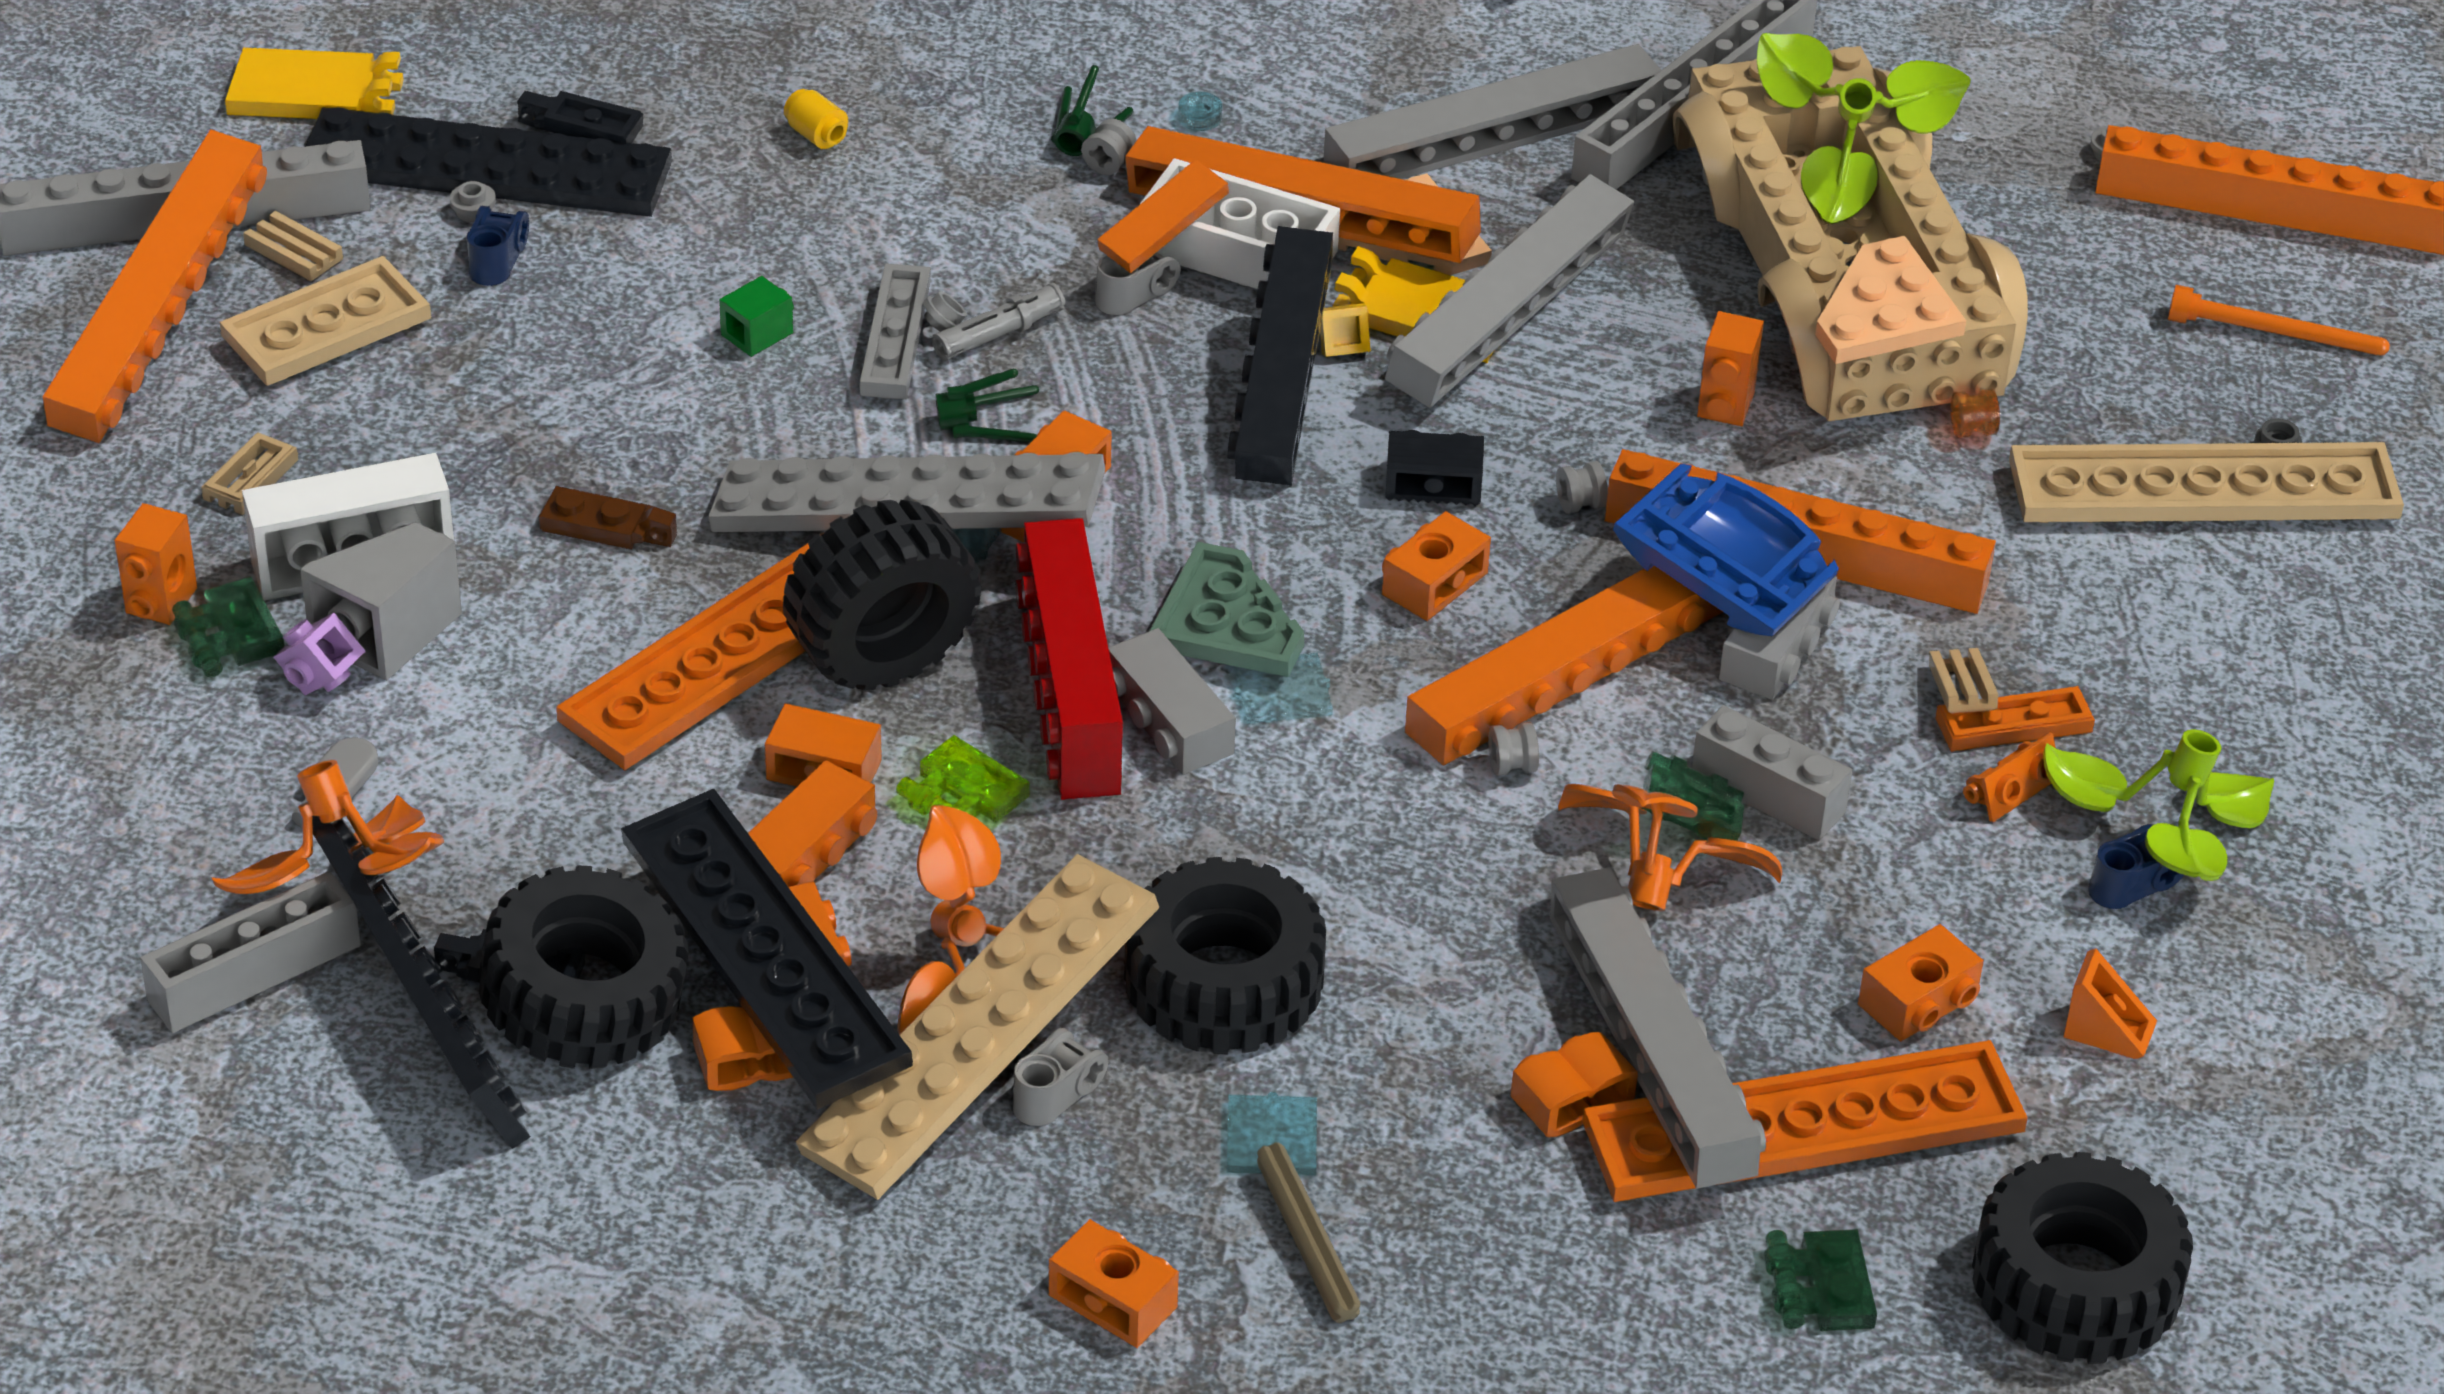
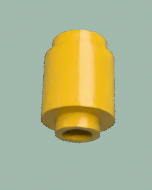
(816, 118)

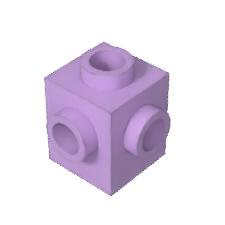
(318, 654)

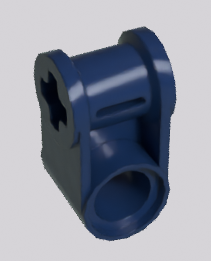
(495, 244)
(2128, 872)

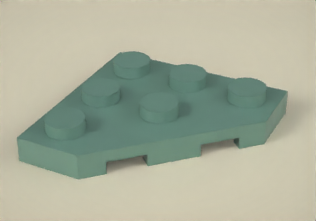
(1229, 614)

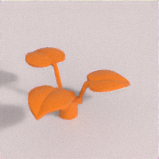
(330, 800)
(951, 861)
(1652, 873)

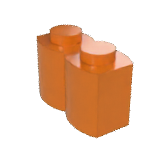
(734, 1050)
(1563, 1082)

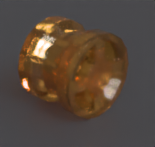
(1975, 413)

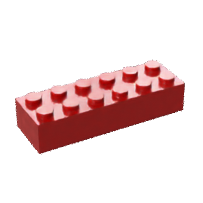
(1070, 659)

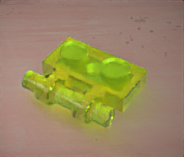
(968, 775)

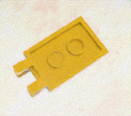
(305, 81)
(1393, 292)

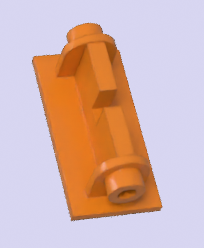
(2012, 781)

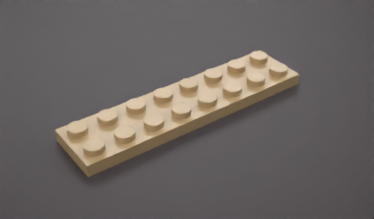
(2205, 482)
(980, 1024)

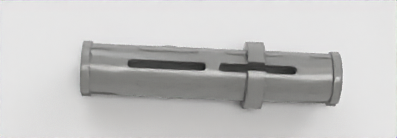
(1016, 314)

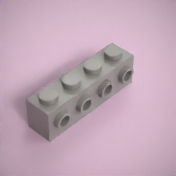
(250, 951)

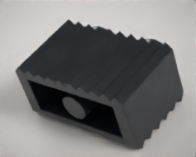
(1434, 467)

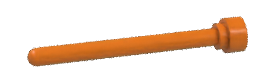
(2189, 305)

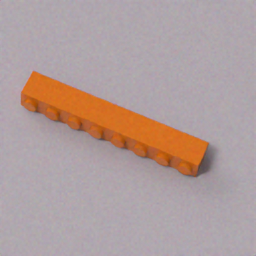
(2273, 189)
(1371, 205)
(154, 287)
(1865, 543)
(1552, 662)

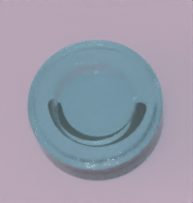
(1200, 111)

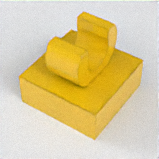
(1345, 330)

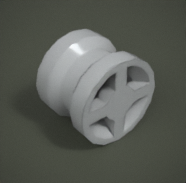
(1108, 146)
(1581, 487)
(1513, 748)

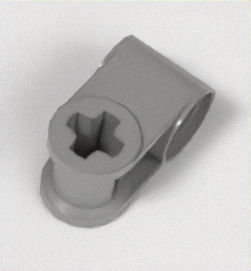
(1121, 292)
(1055, 1078)

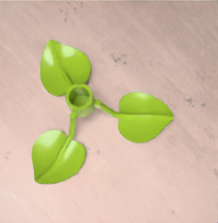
(1839, 180)
(2191, 852)

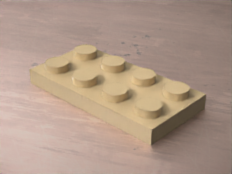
(325, 320)

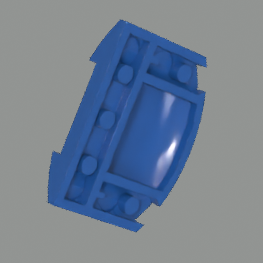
(1728, 548)

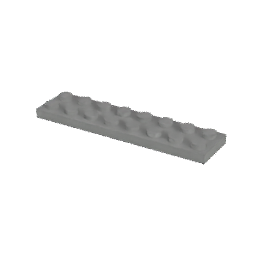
(962, 489)

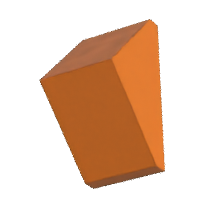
(2107, 1011)

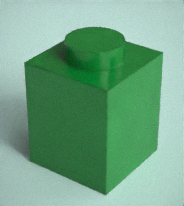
(756, 316)

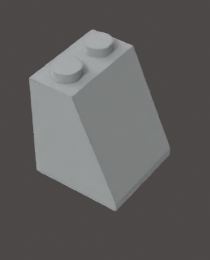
(387, 593)

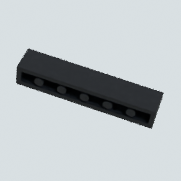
(1282, 357)

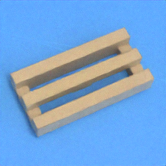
(298, 242)
(258, 473)
(1974, 662)

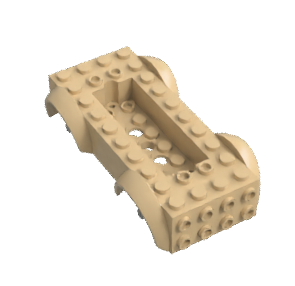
(1753, 173)

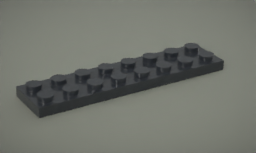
(509, 160)
(767, 949)
(419, 975)

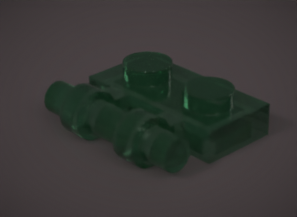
(243, 624)
(1717, 802)
(1836, 1275)

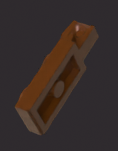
(606, 519)

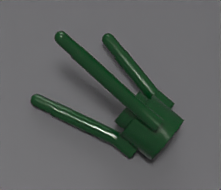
(1078, 125)
(959, 405)

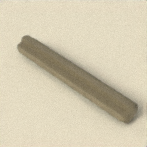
(1308, 1233)

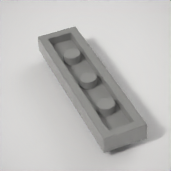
(895, 331)

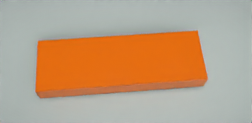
(1163, 216)
(2018, 719)

